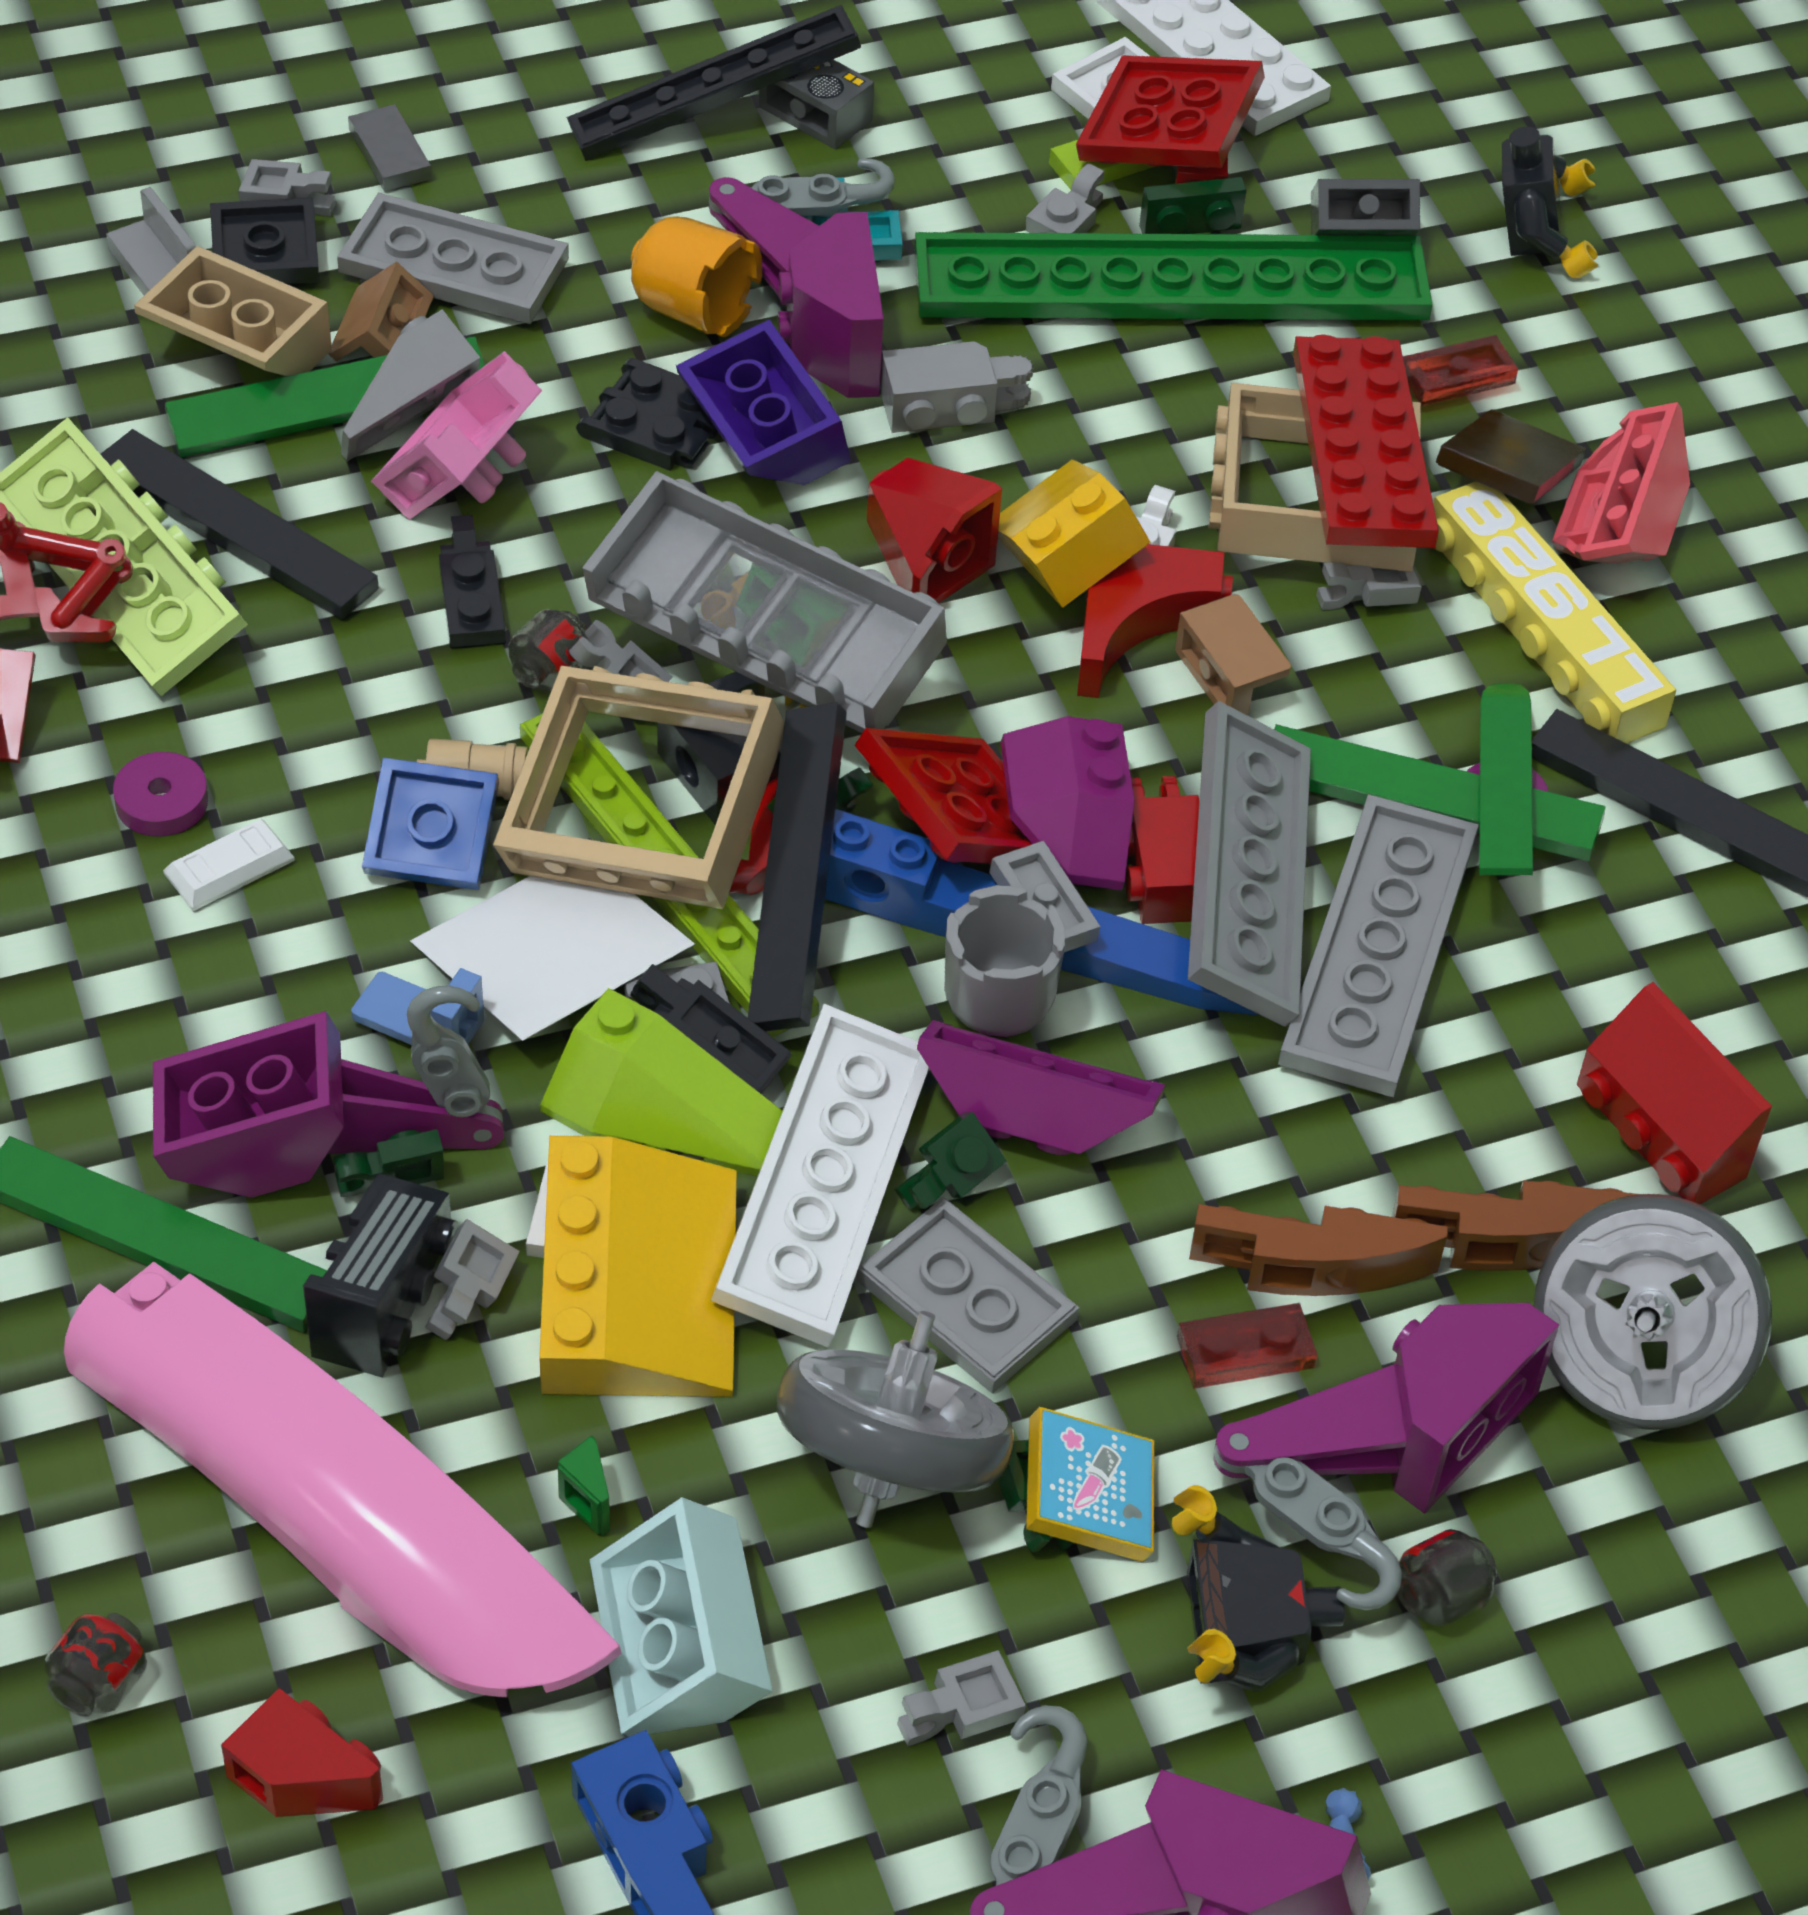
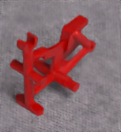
(71, 617)

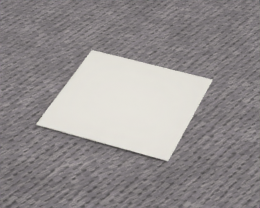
(551, 948)

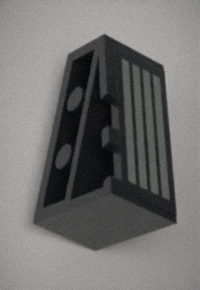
(379, 1275)

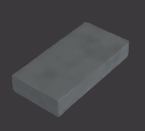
(389, 147)

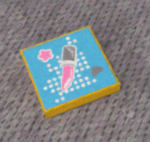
(1090, 1484)

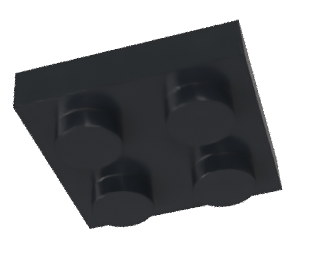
(268, 237)

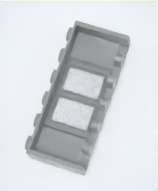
(766, 602)

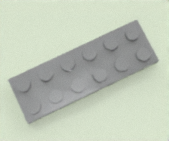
(1250, 865)
(1379, 946)

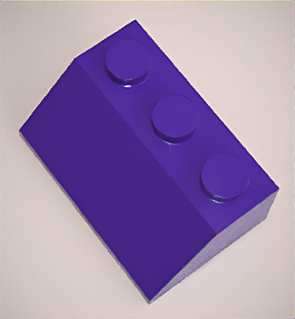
(767, 407)

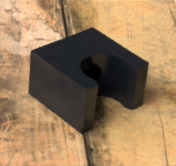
(704, 758)

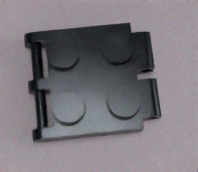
(650, 418)

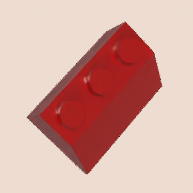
(1674, 1097)

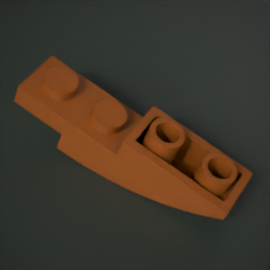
(1500, 1231)
(1339, 1257)

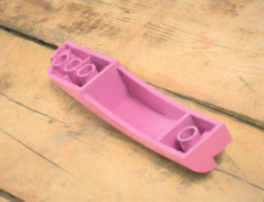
(334, 1486)

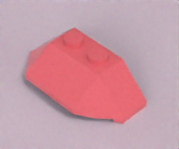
(1629, 491)

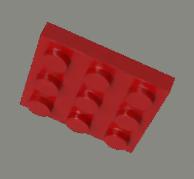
(1170, 111)
(949, 789)

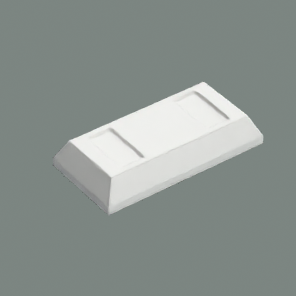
(228, 864)

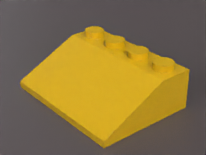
(634, 1271)

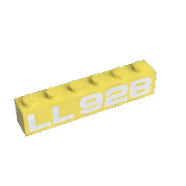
(1551, 613)

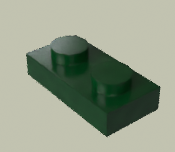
(1193, 207)

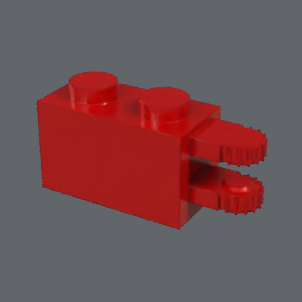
(1162, 853)

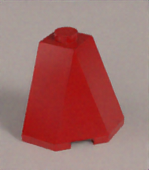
(934, 526)

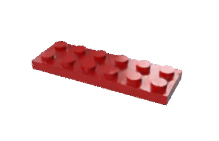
(1364, 442)

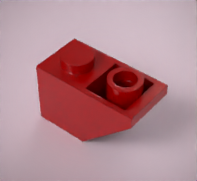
(298, 1764)

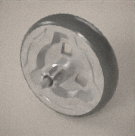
(1711, 1341)
(895, 1420)

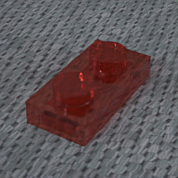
(1459, 370)
(1246, 1345)

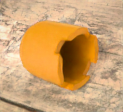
(696, 273)

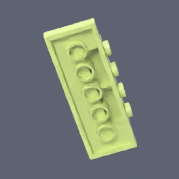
(170, 607)

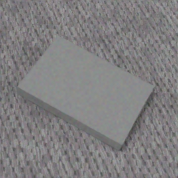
(984, 1298)

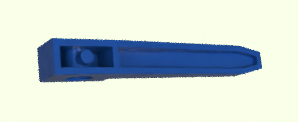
(909, 884)
(651, 1858)

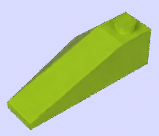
(653, 1085)

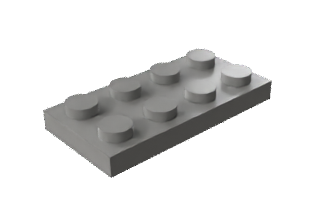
(456, 256)

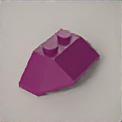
(1074, 793)
(1033, 1092)

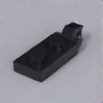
(470, 588)
(713, 1026)

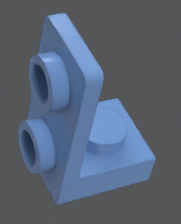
(387, 999)

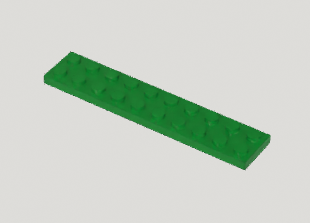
(1171, 276)

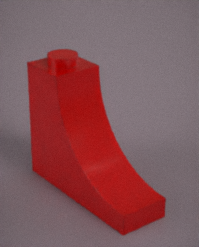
(1144, 601)

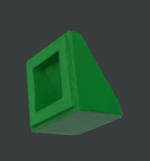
(584, 1486)

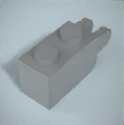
(950, 385)

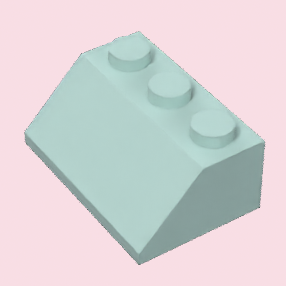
(683, 1621)

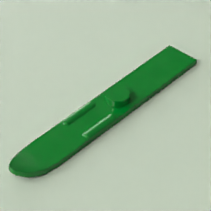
(1505, 781)

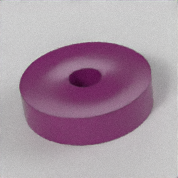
(160, 814)

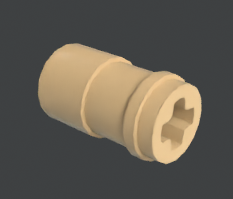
(463, 754)

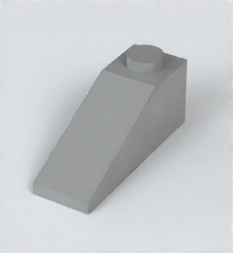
(412, 380)

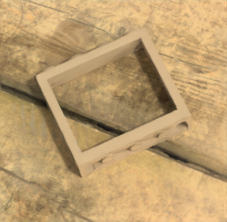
(1274, 530)
(627, 868)

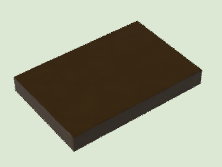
(1510, 456)

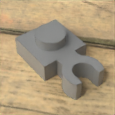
(610, 656)

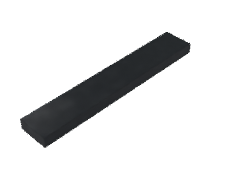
(713, 82)
(244, 526)
(1674, 799)
(797, 867)

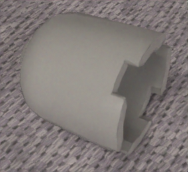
(1003, 961)

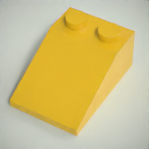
(1071, 531)

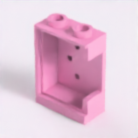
(458, 436)

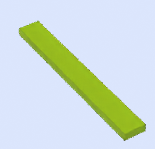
(630, 819)

